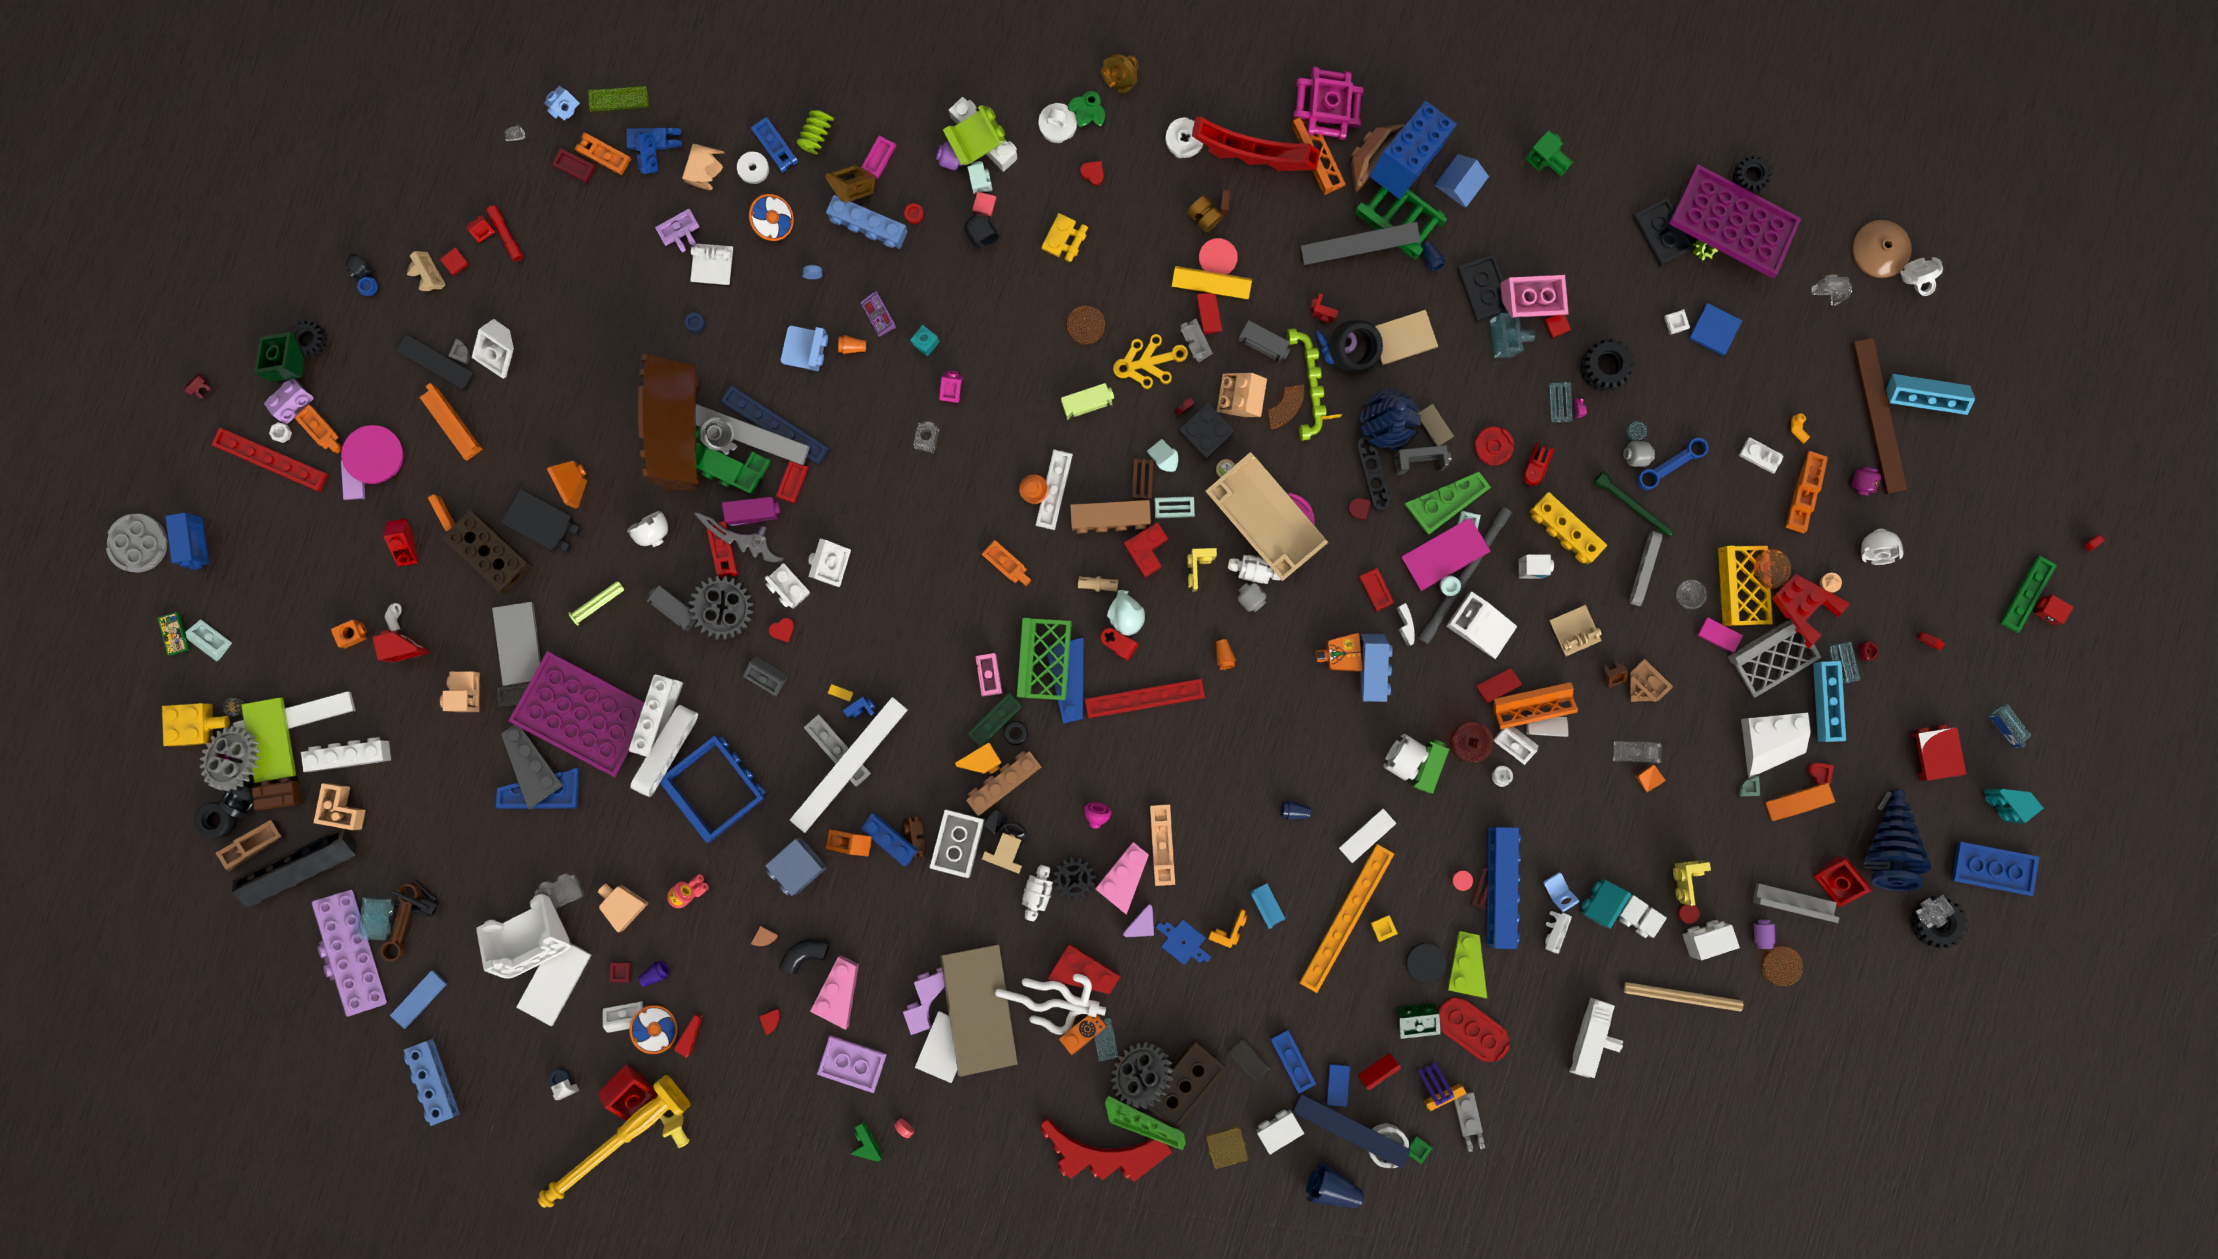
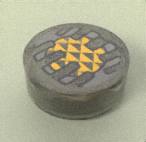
(232, 707)

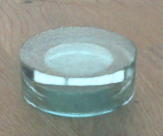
(1636, 431)

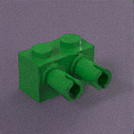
(1548, 153)

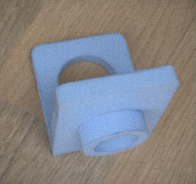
(1559, 891)

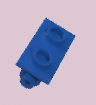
(647, 159)

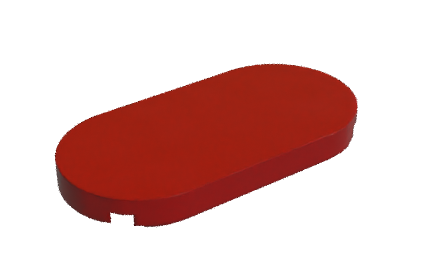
(1473, 1030)

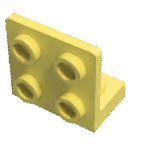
(1204, 556)
(1682, 873)

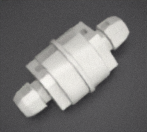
(1253, 569)
(1037, 892)

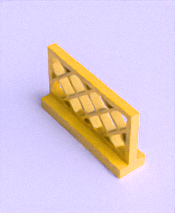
(1730, 591)

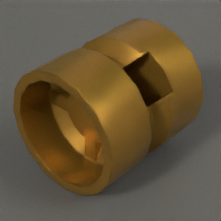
(1205, 213)

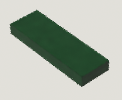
(994, 720)

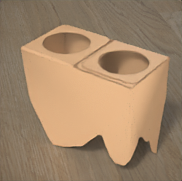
(701, 166)

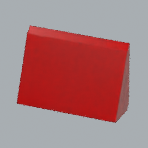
(1842, 881)

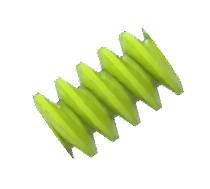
(813, 131)

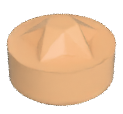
(1831, 582)

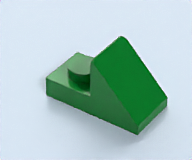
(869, 1148)

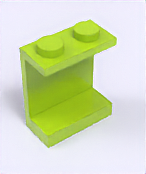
(975, 135)

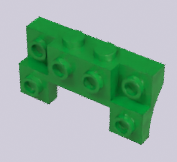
(729, 470)

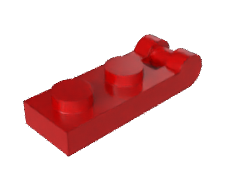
(722, 553)

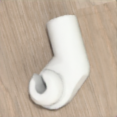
(392, 615)

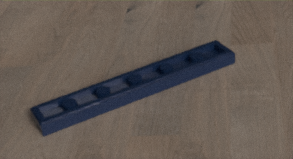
(772, 422)
(1352, 1131)

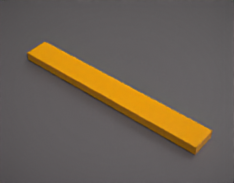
(1346, 918)

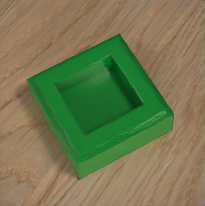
(1419, 1149)

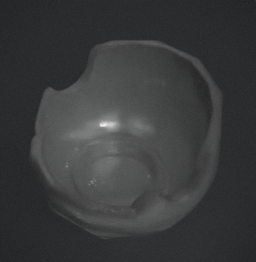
(1691, 594)

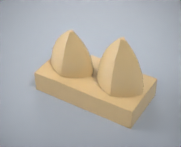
(424, 266)

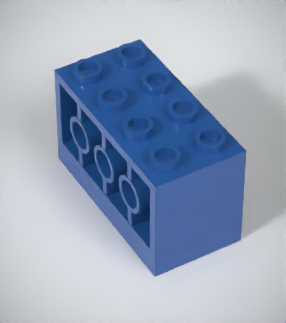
(1412, 149)

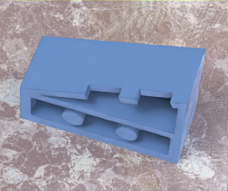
(1375, 667)

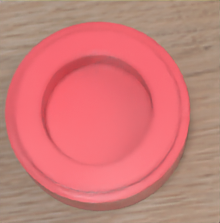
(1462, 880)
(904, 1128)

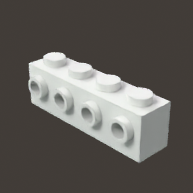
(1002, 155)
(345, 756)

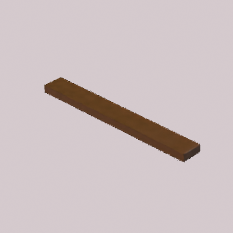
(1879, 416)

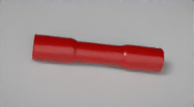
(510, 244)

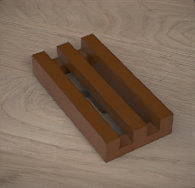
(1141, 495)

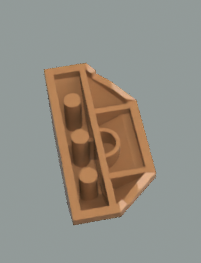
(1368, 155)

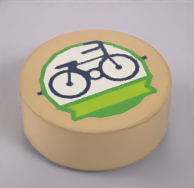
(1223, 467)

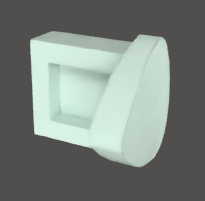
(1164, 456)

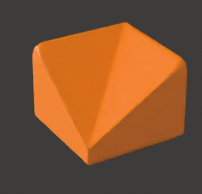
(1650, 778)

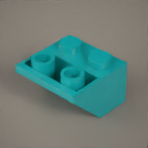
(2013, 805)

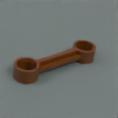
(400, 923)

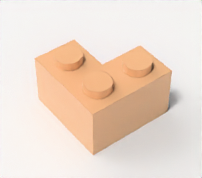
(462, 693)
(333, 810)

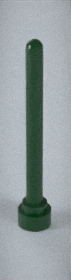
(1605, 482)

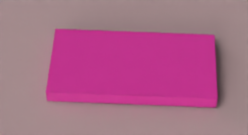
(1445, 554)

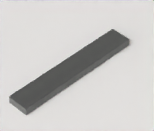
(1360, 243)

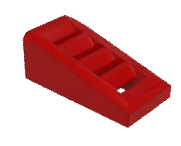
(686, 1042)

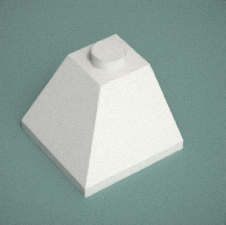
(494, 348)

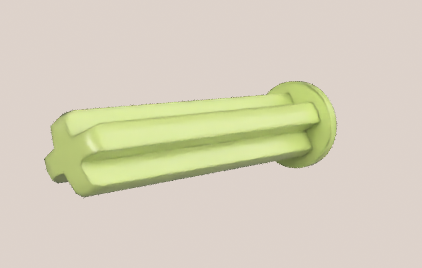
(596, 602)

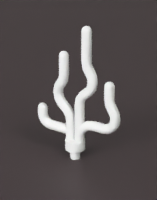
(1075, 1004)

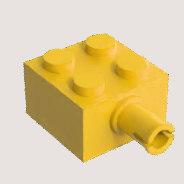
(190, 724)

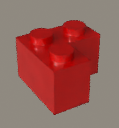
(1142, 547)

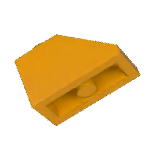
(981, 760)

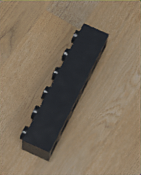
(294, 867)

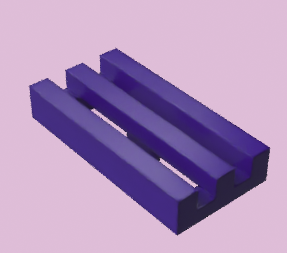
(1428, 1070)

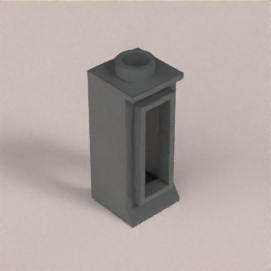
(1264, 341)
(671, 607)

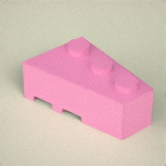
(1123, 877)
(837, 993)

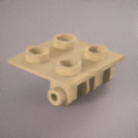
(1575, 630)

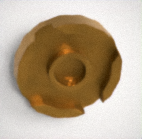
(1120, 72)

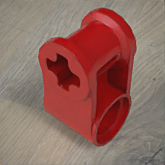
(1121, 645)

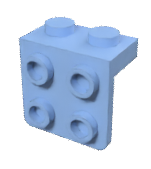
(804, 347)

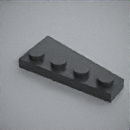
(531, 769)

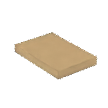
(1406, 337)

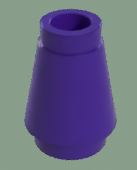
(655, 973)

